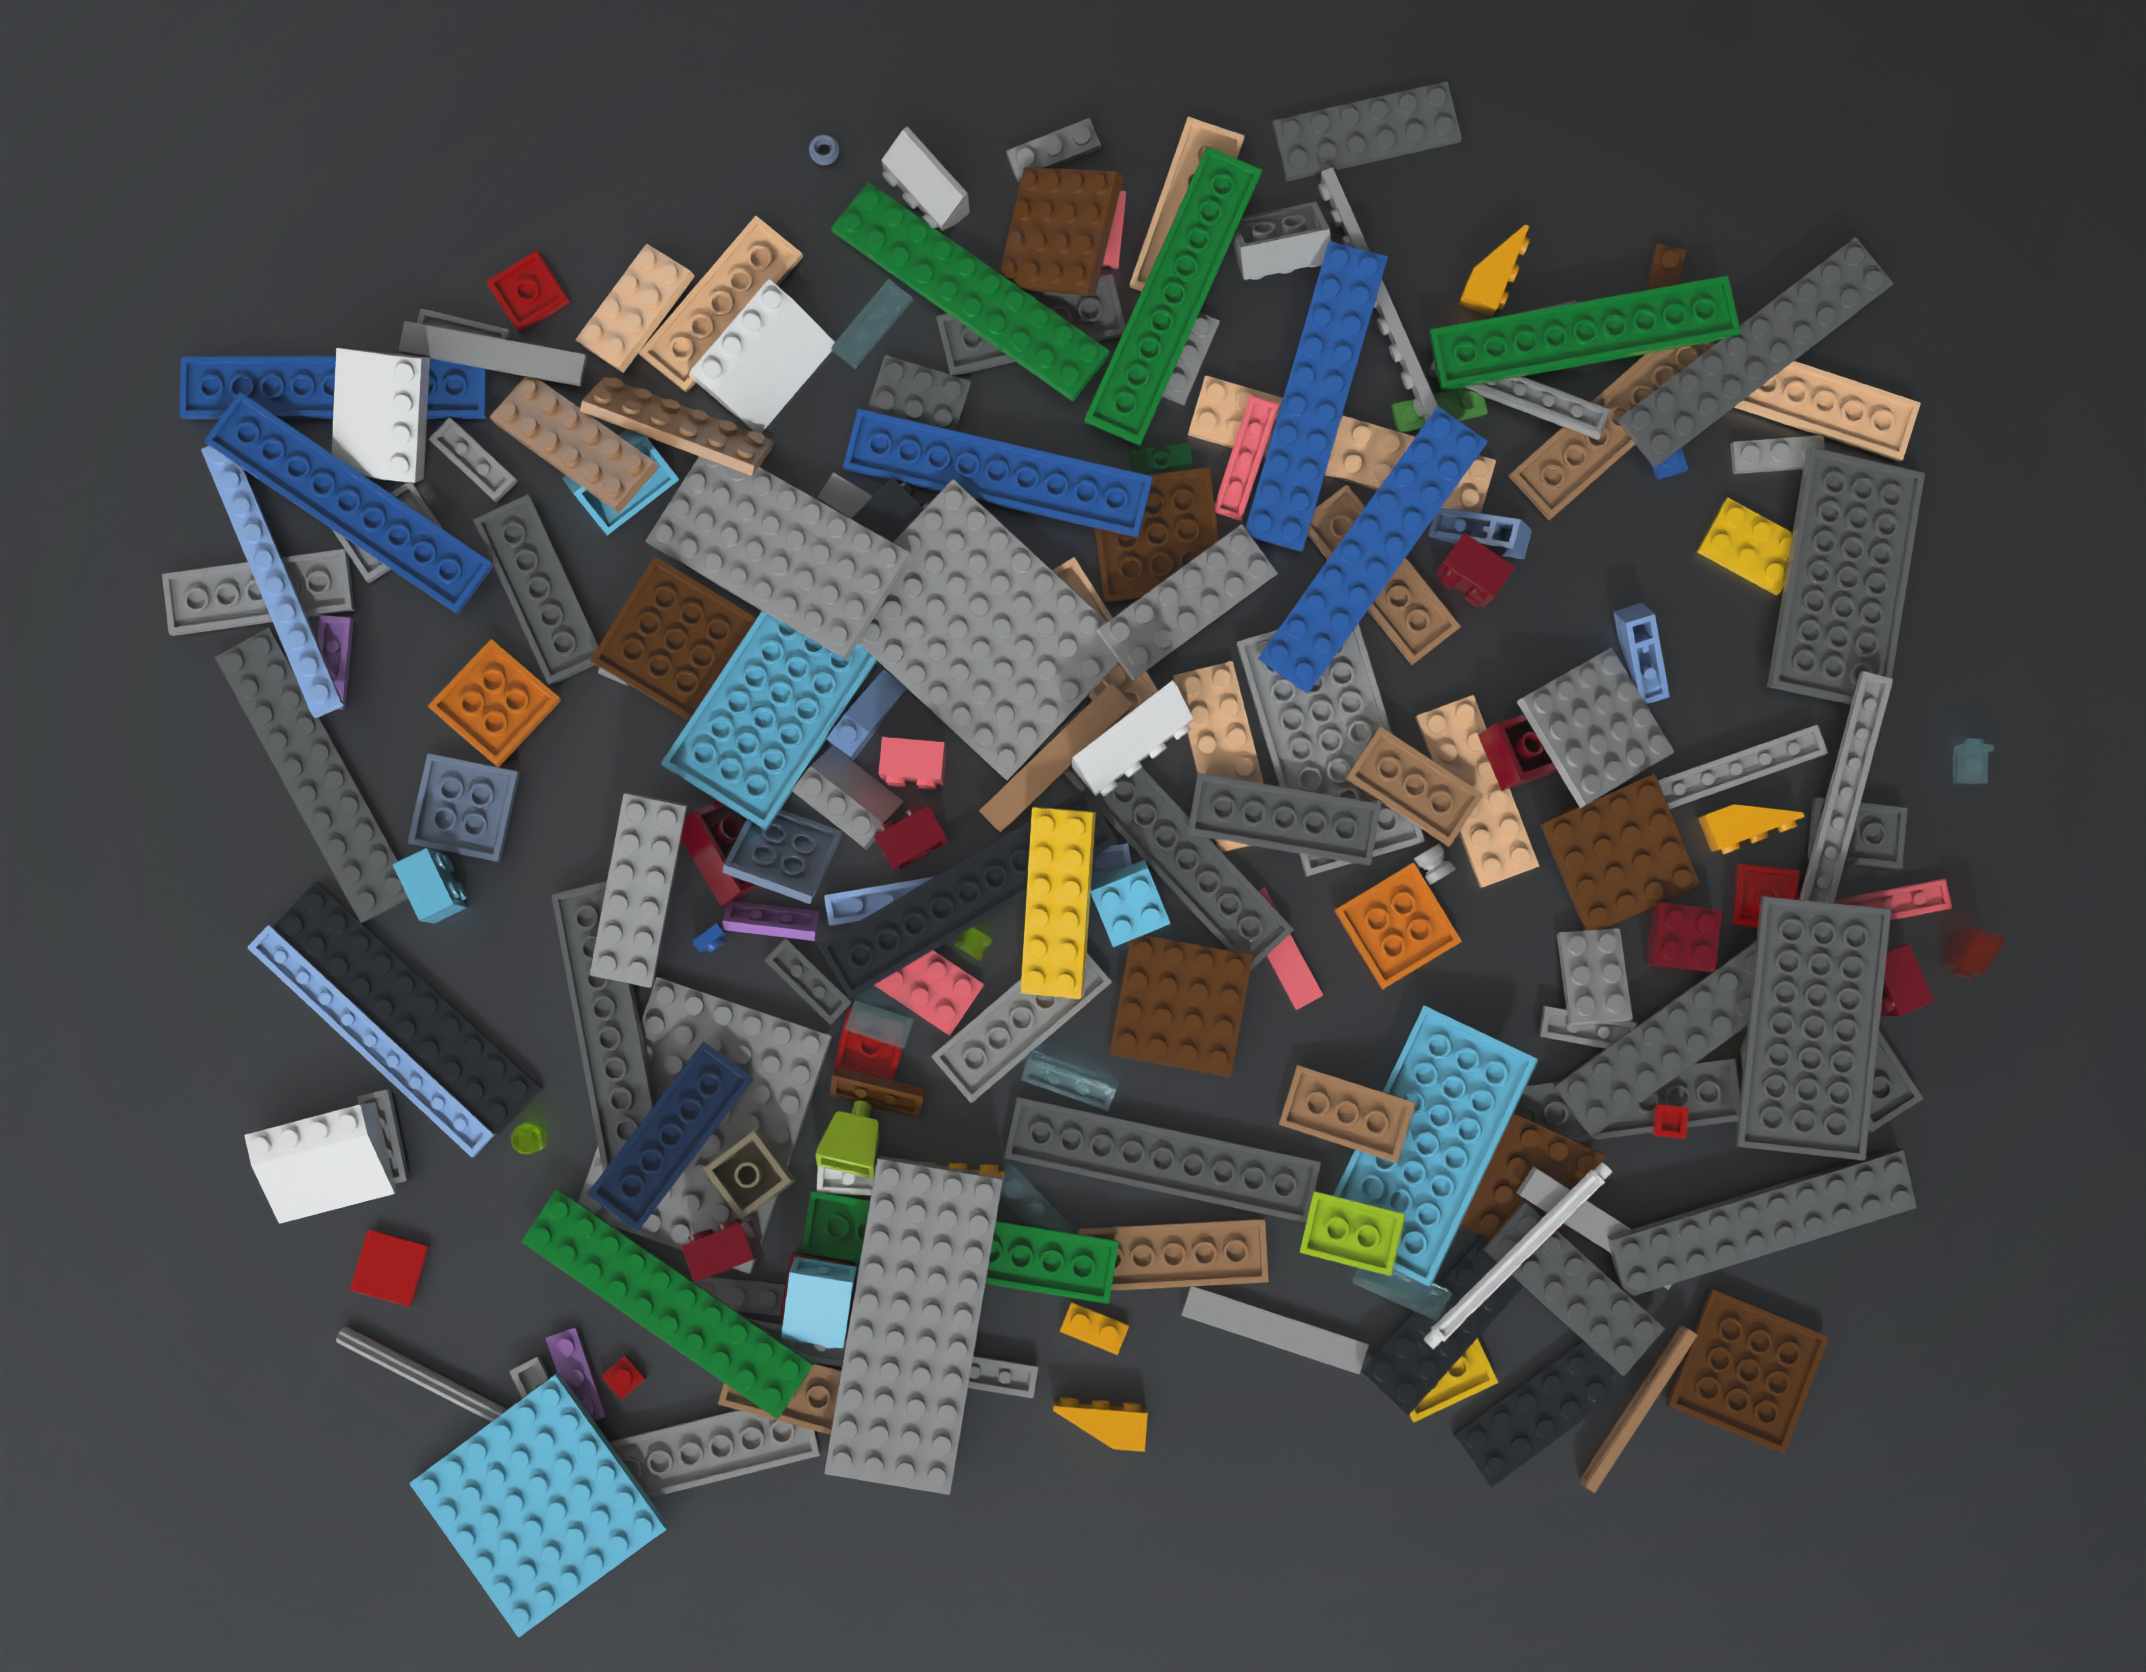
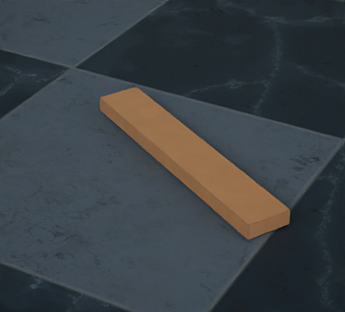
(1055, 758)
(1637, 1408)

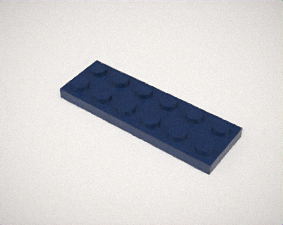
(670, 1136)

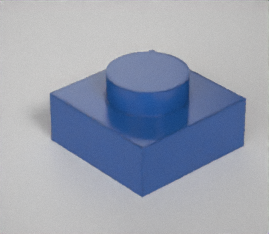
(1671, 466)
(710, 939)

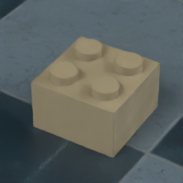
(749, 1174)

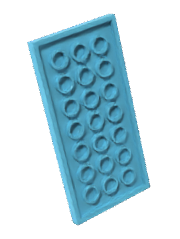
(766, 718)
(1464, 1101)

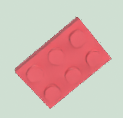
(933, 990)

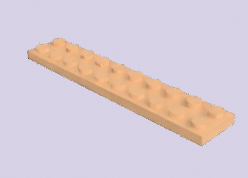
(1361, 451)

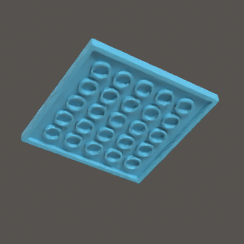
(539, 1505)

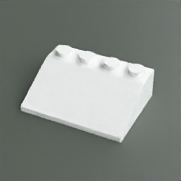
(762, 357)
(381, 413)
(1132, 740)
(322, 1162)

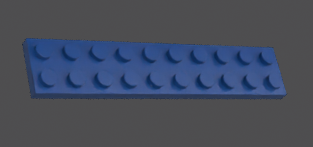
(306, 386)
(1316, 396)
(999, 472)
(348, 503)
(1372, 550)

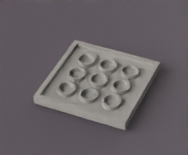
(1595, 727)

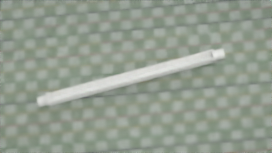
(1517, 1255)

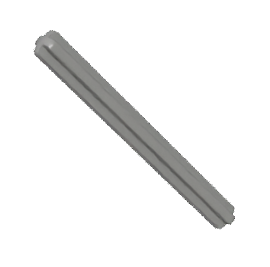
(419, 1374)

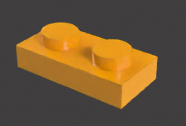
(1094, 1328)

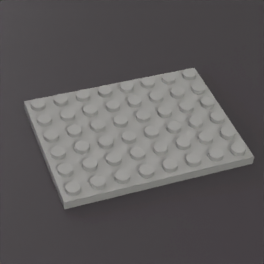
(986, 632)
(784, 1071)

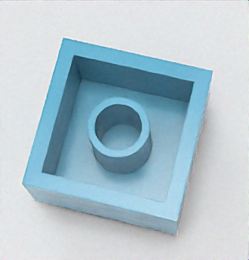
(430, 885)
(1128, 903)

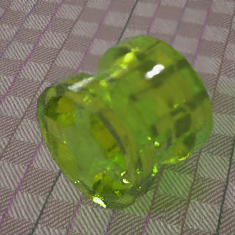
(973, 943)
(523, 1136)

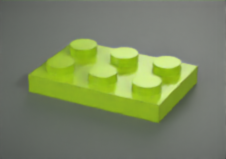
(1353, 1233)

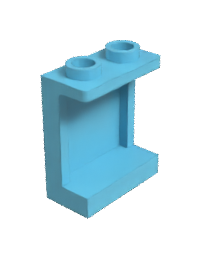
(818, 1302)

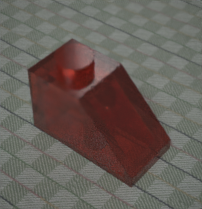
(1973, 952)

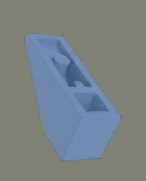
(1499, 534)
(1642, 651)
(866, 715)

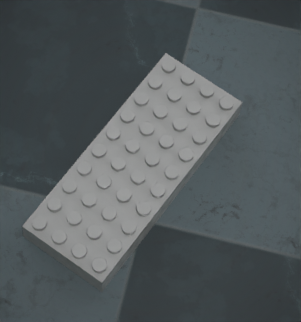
(913, 1325)

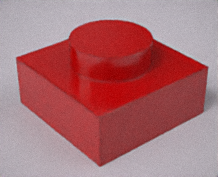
(1670, 1121)
(623, 1377)

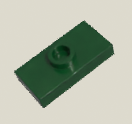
(1161, 459)

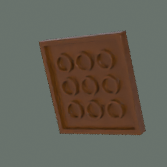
(1060, 229)
(1174, 531)
(672, 638)
(1620, 853)
(1181, 1005)
(1520, 1149)
(1747, 1371)

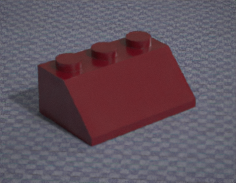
(709, 839)

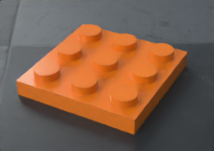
(494, 703)
(1397, 925)

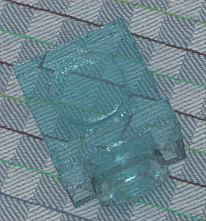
(1971, 762)

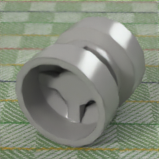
(1434, 863)

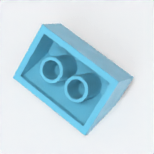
(659, 482)

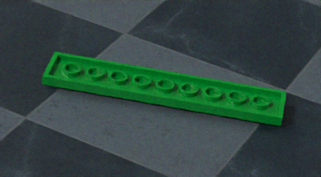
(970, 291)
(1173, 296)
(1584, 333)
(1019, 1255)
(668, 1303)

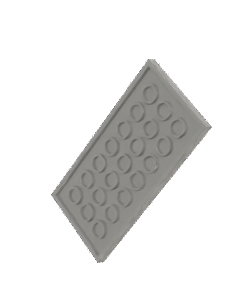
(780, 552)
(1323, 733)

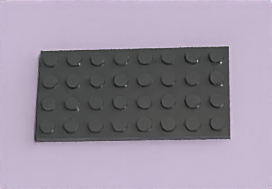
(1845, 575)
(1813, 1028)

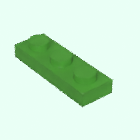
(1457, 402)

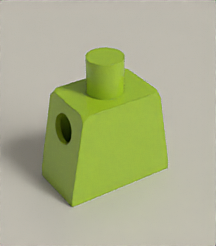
(851, 1142)

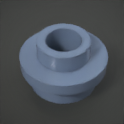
(824, 141)

